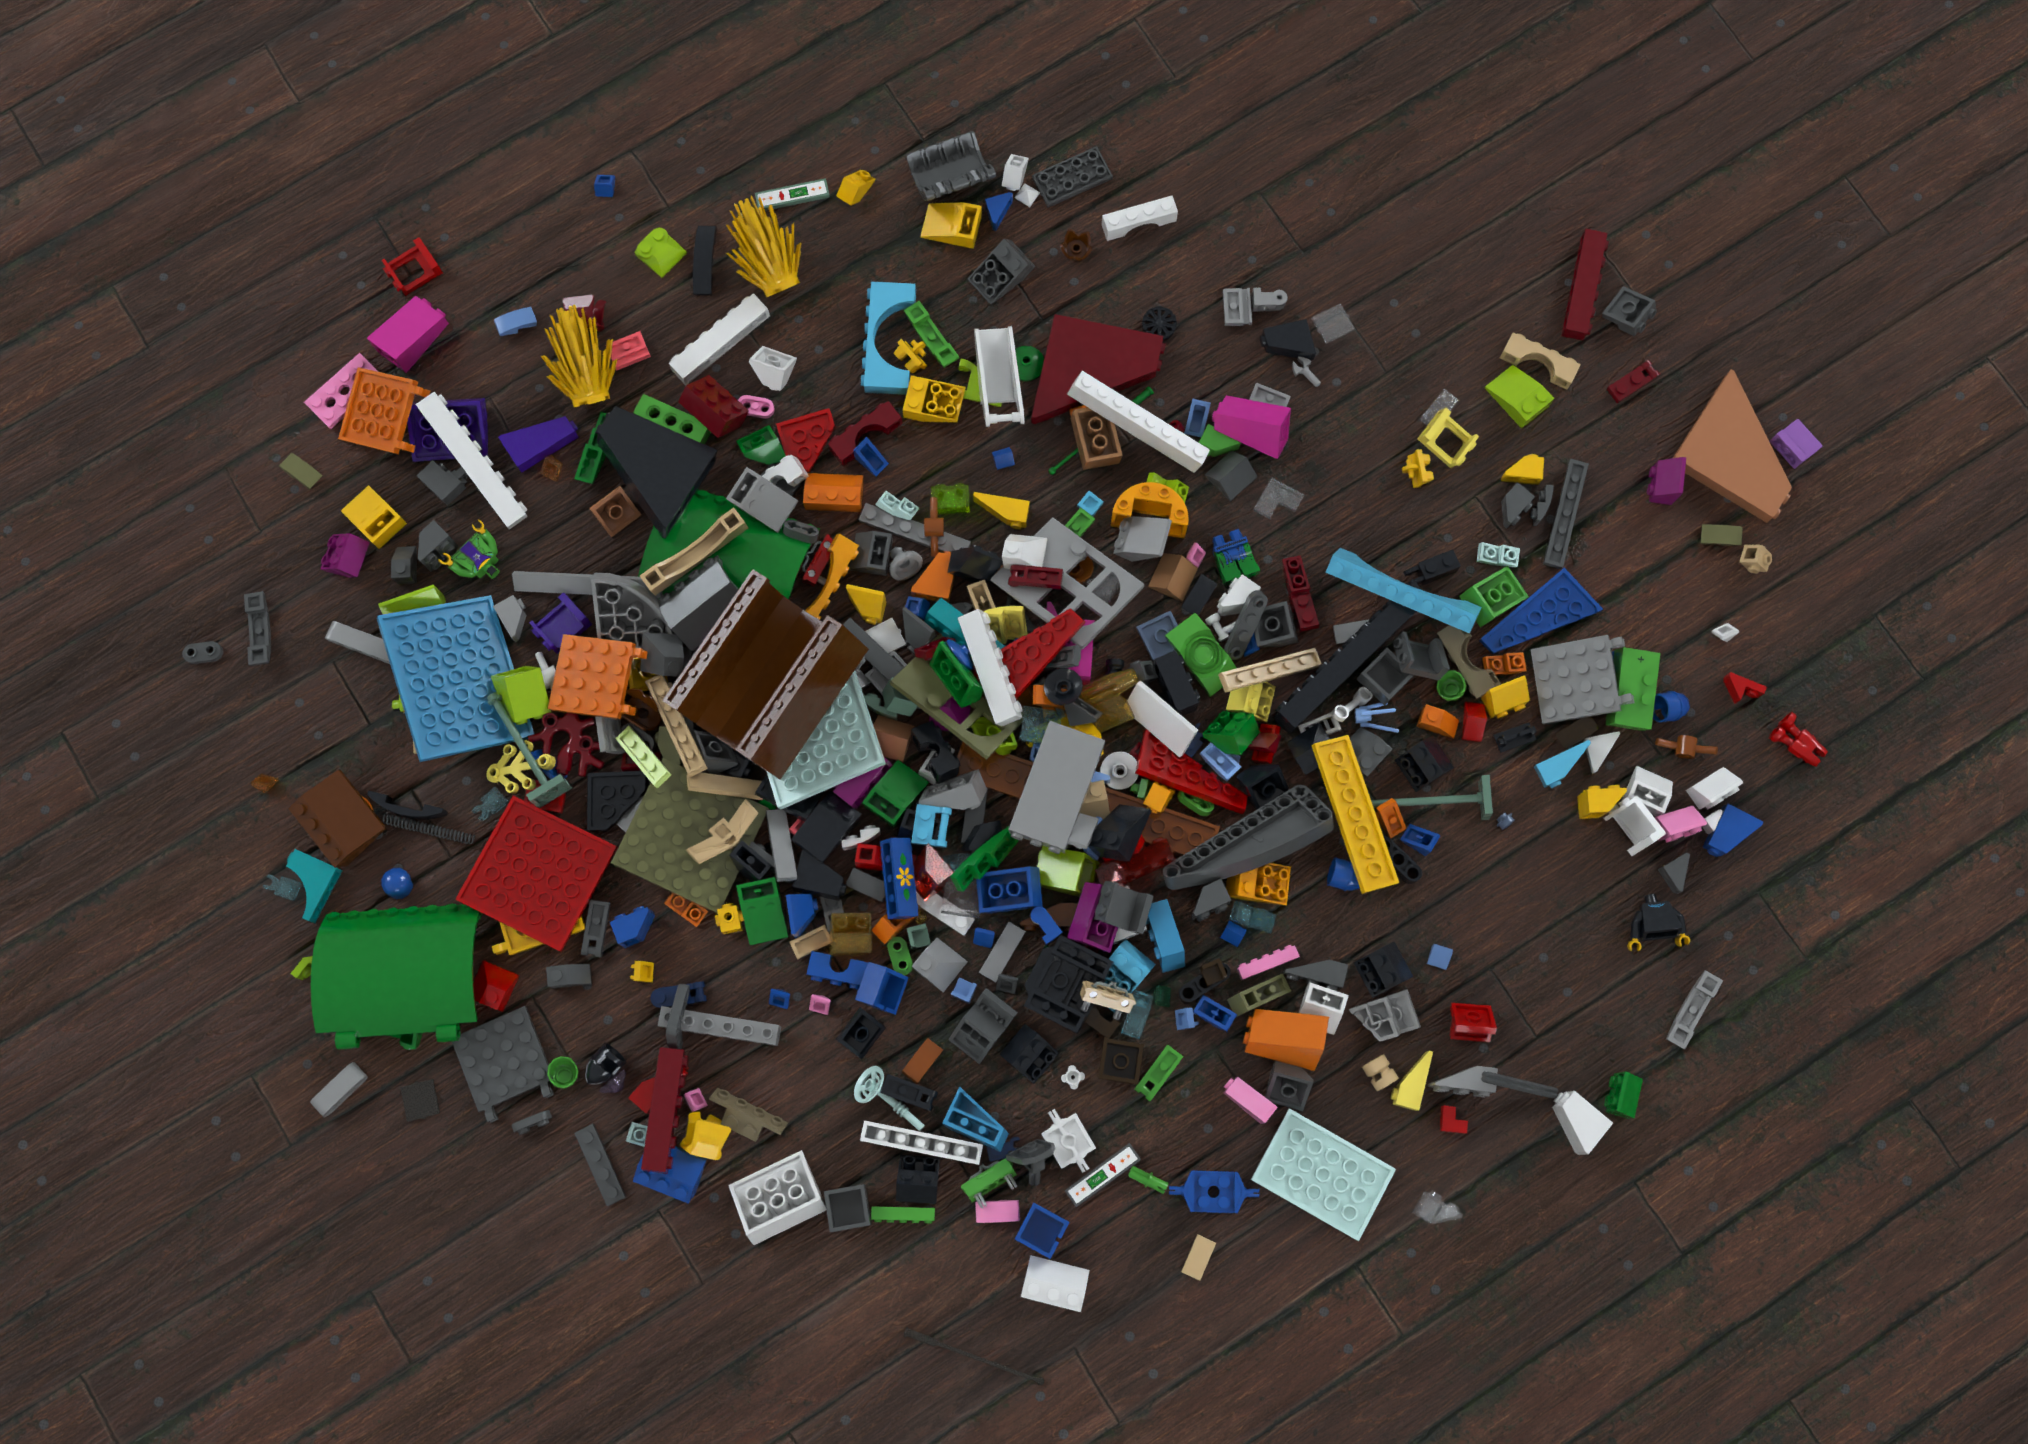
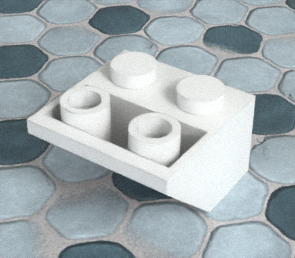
(1237, 594)
(1714, 788)
(1651, 789)
(1324, 1002)

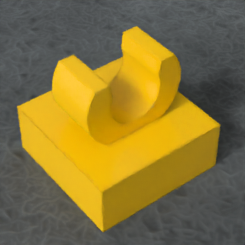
(643, 971)

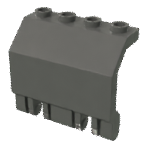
(948, 166)
(698, 602)

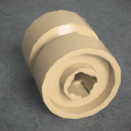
(1382, 1079)

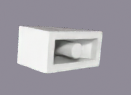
(1014, 172)

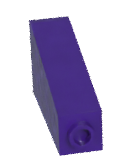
(536, 442)

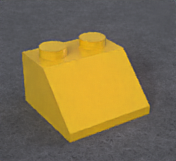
(1506, 697)

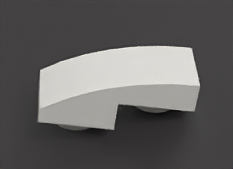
(868, 834)

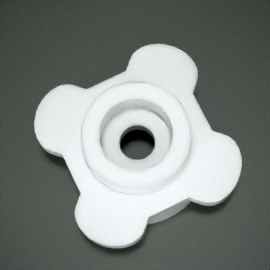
(1073, 1082)

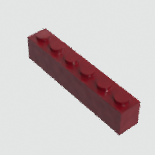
(1584, 284)
(663, 1110)

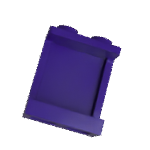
(563, 619)

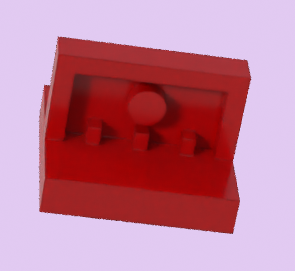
(1472, 1022)

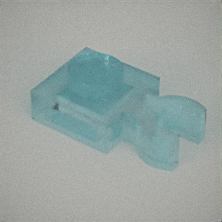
(492, 801)
(284, 887)

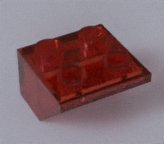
(930, 872)

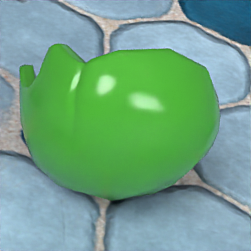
(1451, 686)
(563, 1072)

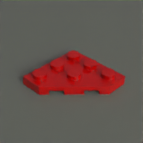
(806, 436)

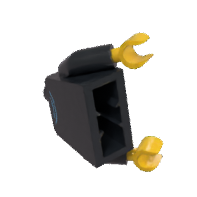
(1657, 921)

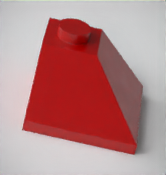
(494, 985)

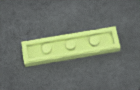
(643, 756)

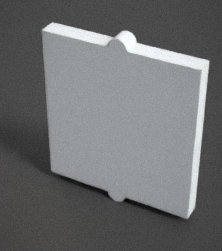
(887, 635)

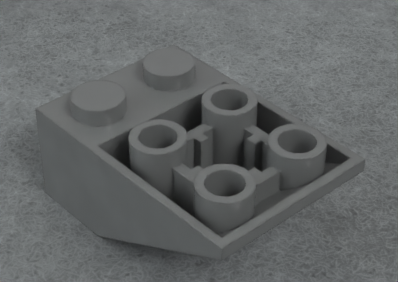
(1001, 271)

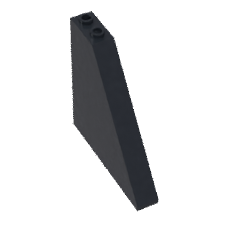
(655, 464)

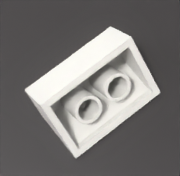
(1055, 1283)

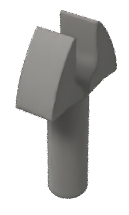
(1305, 371)

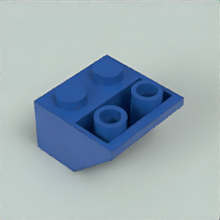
(633, 927)

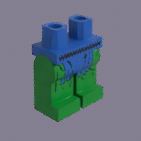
(1234, 557)

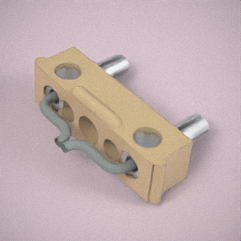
(1103, 995)

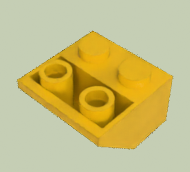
(1597, 802)

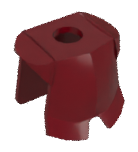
(590, 309)

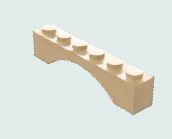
(673, 568)

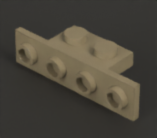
(745, 1117)

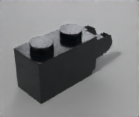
(1434, 568)

